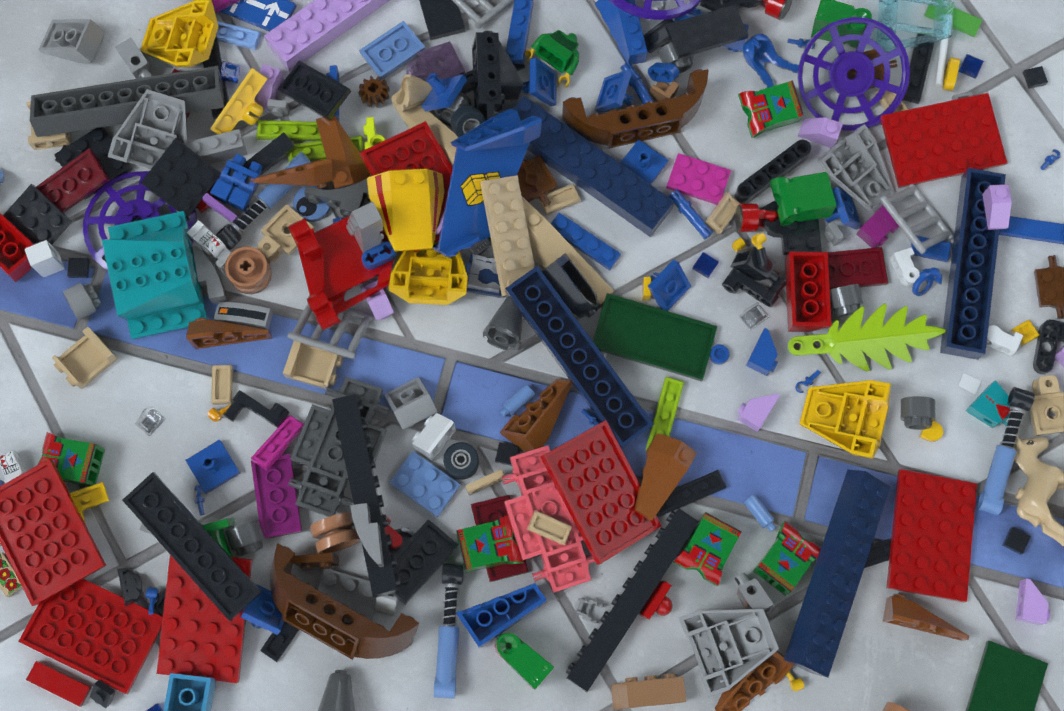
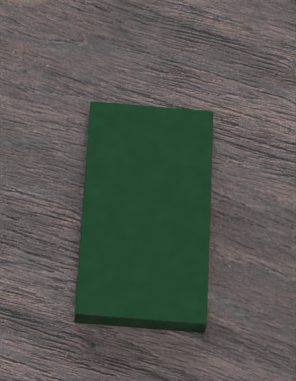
(654, 337)
(1006, 680)

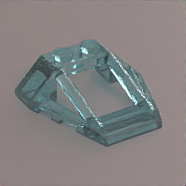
(941, 29)

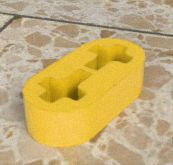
(951, 74)

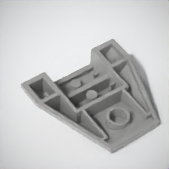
(150, 129)
(859, 168)
(728, 644)

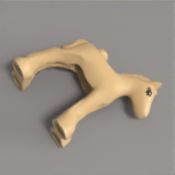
(1039, 487)

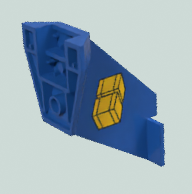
(482, 154)

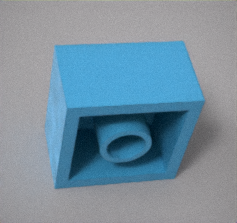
(189, 693)

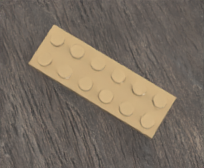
(507, 229)

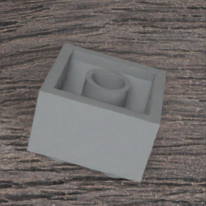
(410, 403)

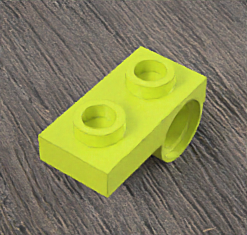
(370, 132)

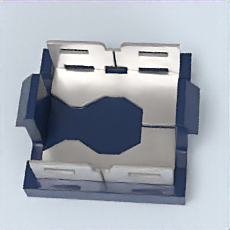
(482, 276)

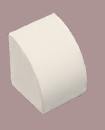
(387, 604)

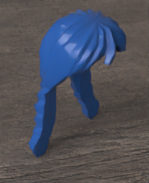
(760, 50)

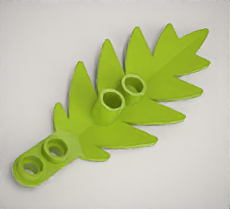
(870, 339)

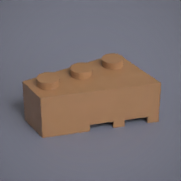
(648, 692)

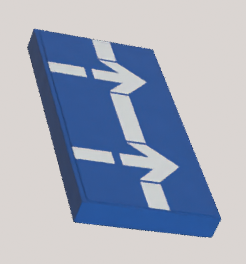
(262, 13)

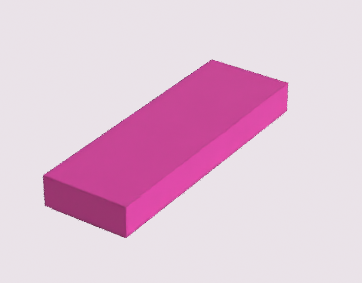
(277, 443)

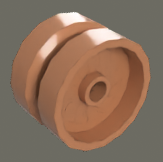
(248, 270)
(334, 533)

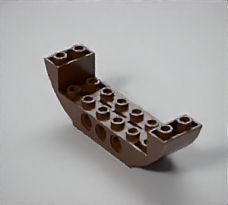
(637, 122)
(332, 621)

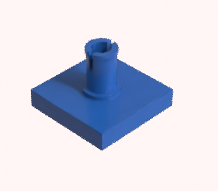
(542, 82)
(443, 91)
(614, 92)
(644, 162)
(845, 210)
(669, 285)
(212, 466)
(264, 612)

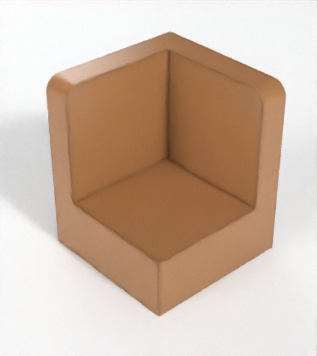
(662, 90)

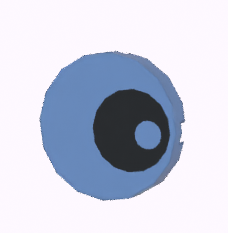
(309, 210)

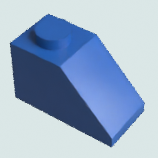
(763, 354)

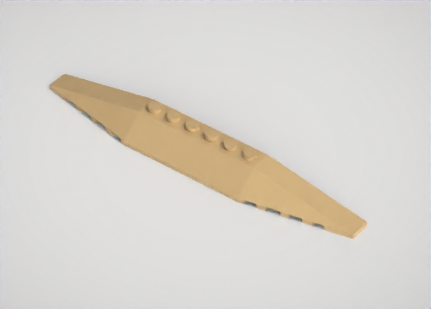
(545, 240)

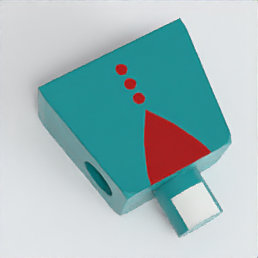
(991, 406)

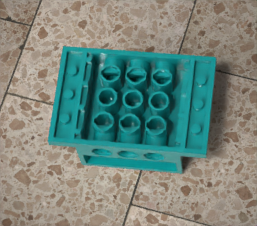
(154, 275)

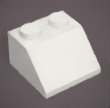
(434, 435)

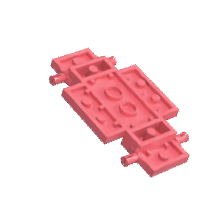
(562, 564)

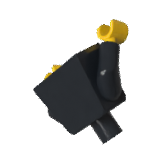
(754, 260)

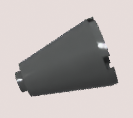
(505, 327)
(338, 693)

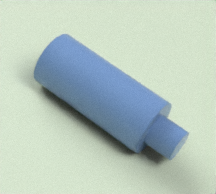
(517, 401)
(760, 512)

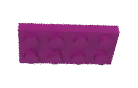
(276, 499)

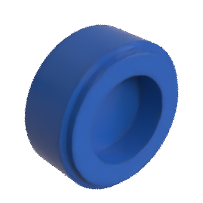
(719, 354)

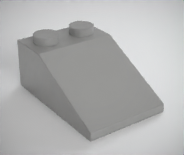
(73, 39)

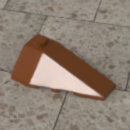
(346, 162)
(309, 174)
(212, 333)
(536, 423)
(664, 468)
(913, 616)
(768, 672)

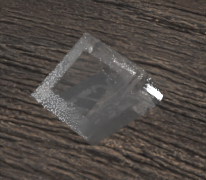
(754, 316)
(150, 420)

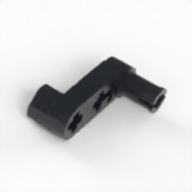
(737, 280)
(274, 416)

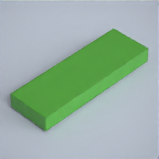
(961, 21)

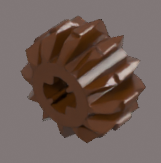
(366, 91)

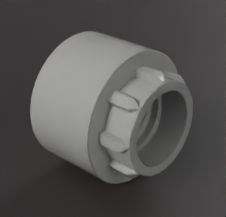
(82, 300)

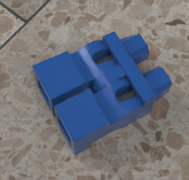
(234, 187)

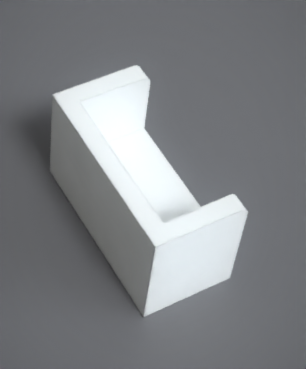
(44, 258)

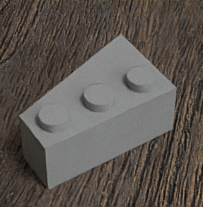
(366, 225)

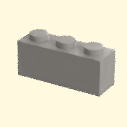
(219, 146)

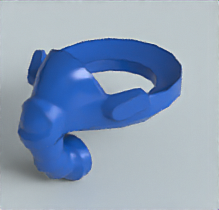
(927, 274)

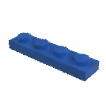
(519, 30)
(586, 242)

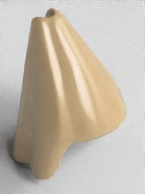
(412, 93)

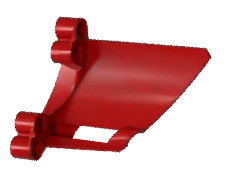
(334, 266)

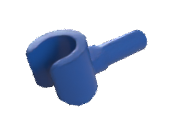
(152, 593)

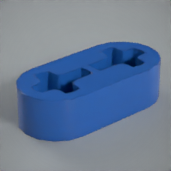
(663, 72)
(379, 255)

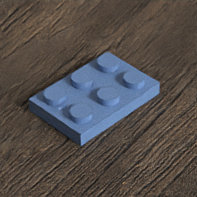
(392, 50)
(425, 484)

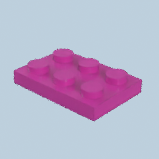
(698, 179)

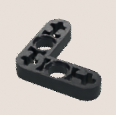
(1055, 336)

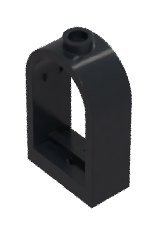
(572, 286)

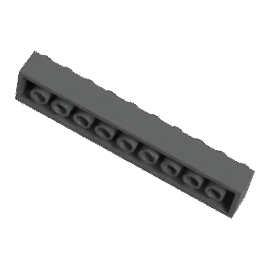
(113, 102)

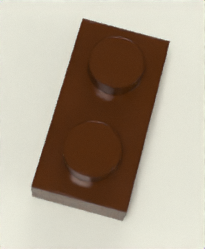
(322, 560)

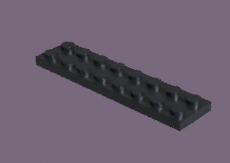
(192, 546)

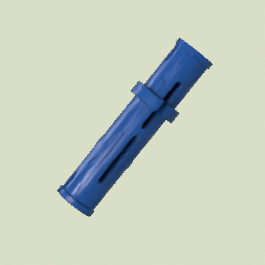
(637, 84)
(689, 212)

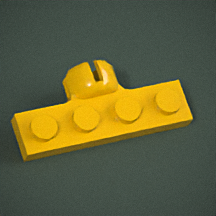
(241, 104)
(90, 497)

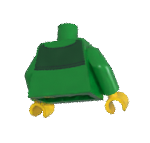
(558, 51)

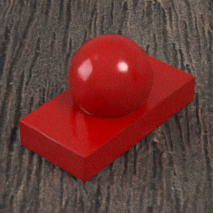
(658, 602)

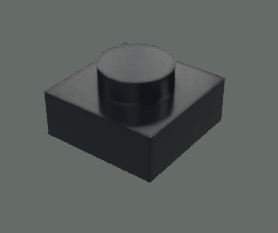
(102, 694)

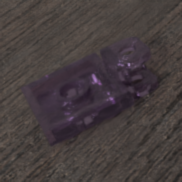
(427, 59)

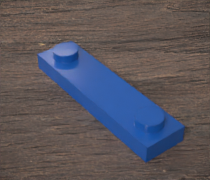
(1034, 230)

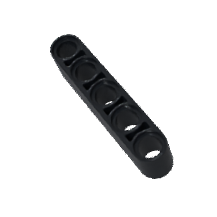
(777, 165)

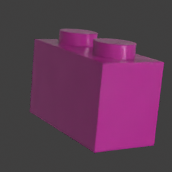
(877, 228)

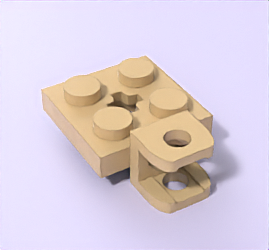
(275, 239)
(1047, 397)

